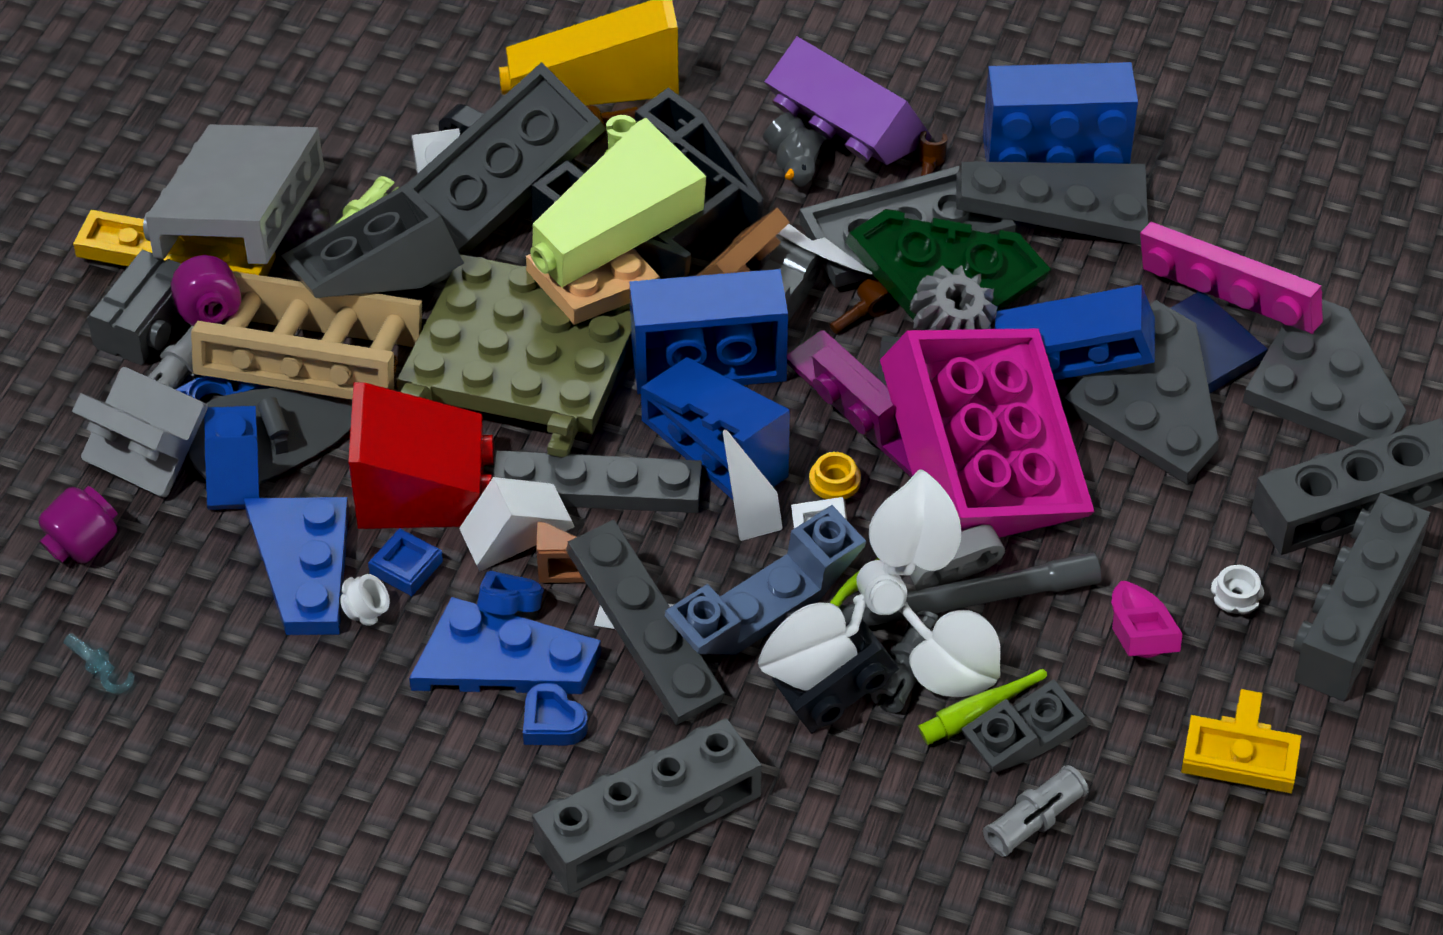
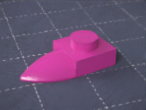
(1143, 622)

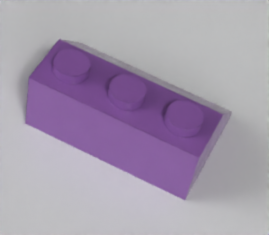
(844, 104)

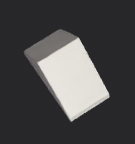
(507, 519)

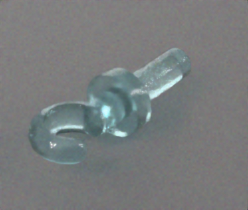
(96, 662)

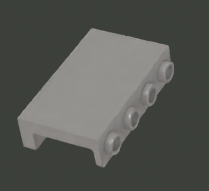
(238, 185)

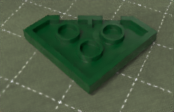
(907, 250)

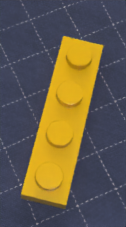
(121, 238)

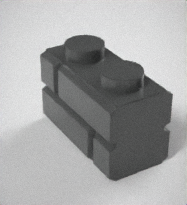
(136, 310)

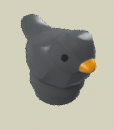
(795, 147)

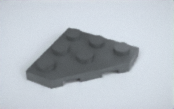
(1327, 381)
(1158, 406)

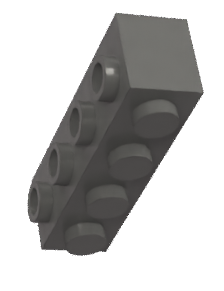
(1361, 596)
(646, 805)

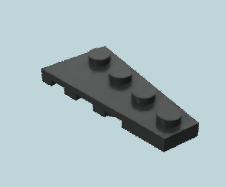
(1072, 197)

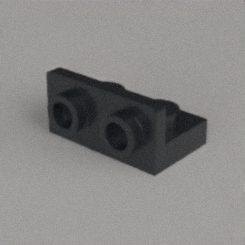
(843, 687)

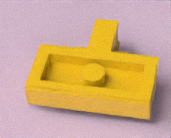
(1242, 748)

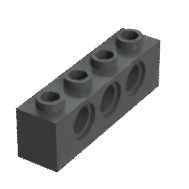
(1329, 491)

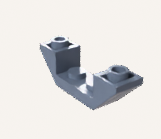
(814, 561)

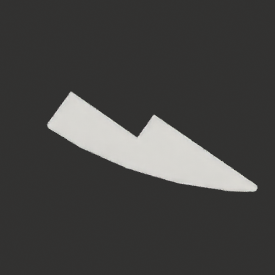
(822, 247)

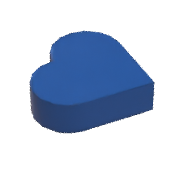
(508, 594)
(553, 718)

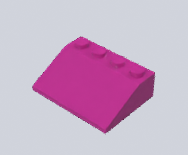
(987, 426)

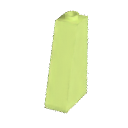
(617, 205)

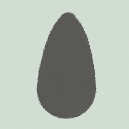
(290, 428)

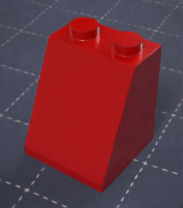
(414, 460)

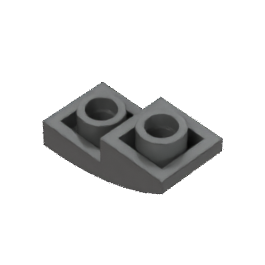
(1026, 730)

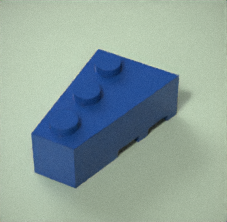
(694, 406)

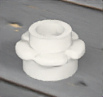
(1237, 580)
(364, 599)

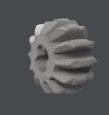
(952, 302)

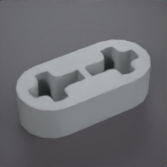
(977, 552)

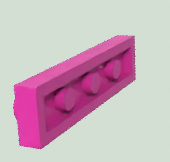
(1232, 277)

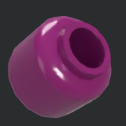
(205, 290)
(77, 525)

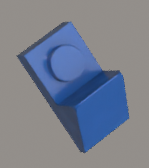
(231, 456)

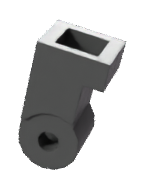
(798, 271)

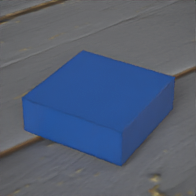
(405, 562)

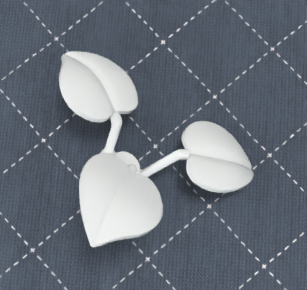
(907, 531)

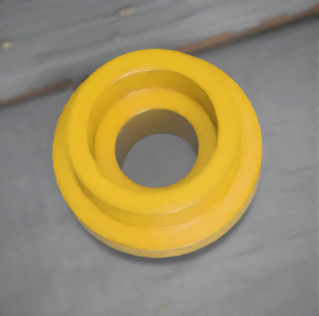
(835, 476)

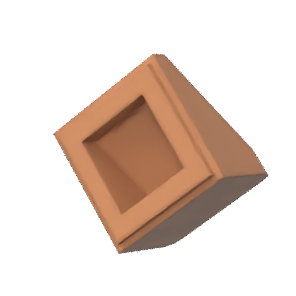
(552, 558)

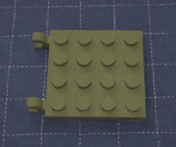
(515, 354)

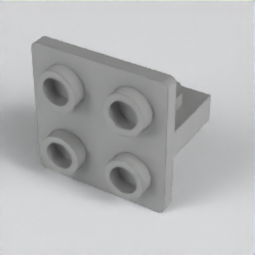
(141, 430)

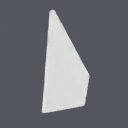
(753, 495)

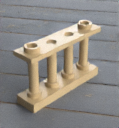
(301, 362)

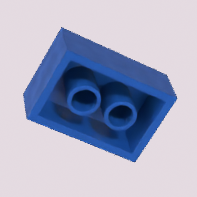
(1060, 113)
(717, 320)

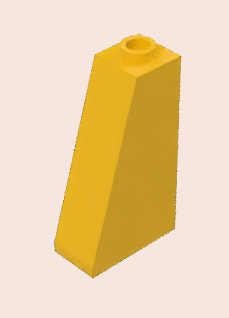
(605, 58)

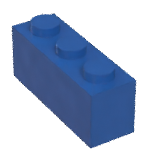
(1090, 330)

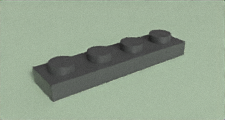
(610, 480)
(638, 616)

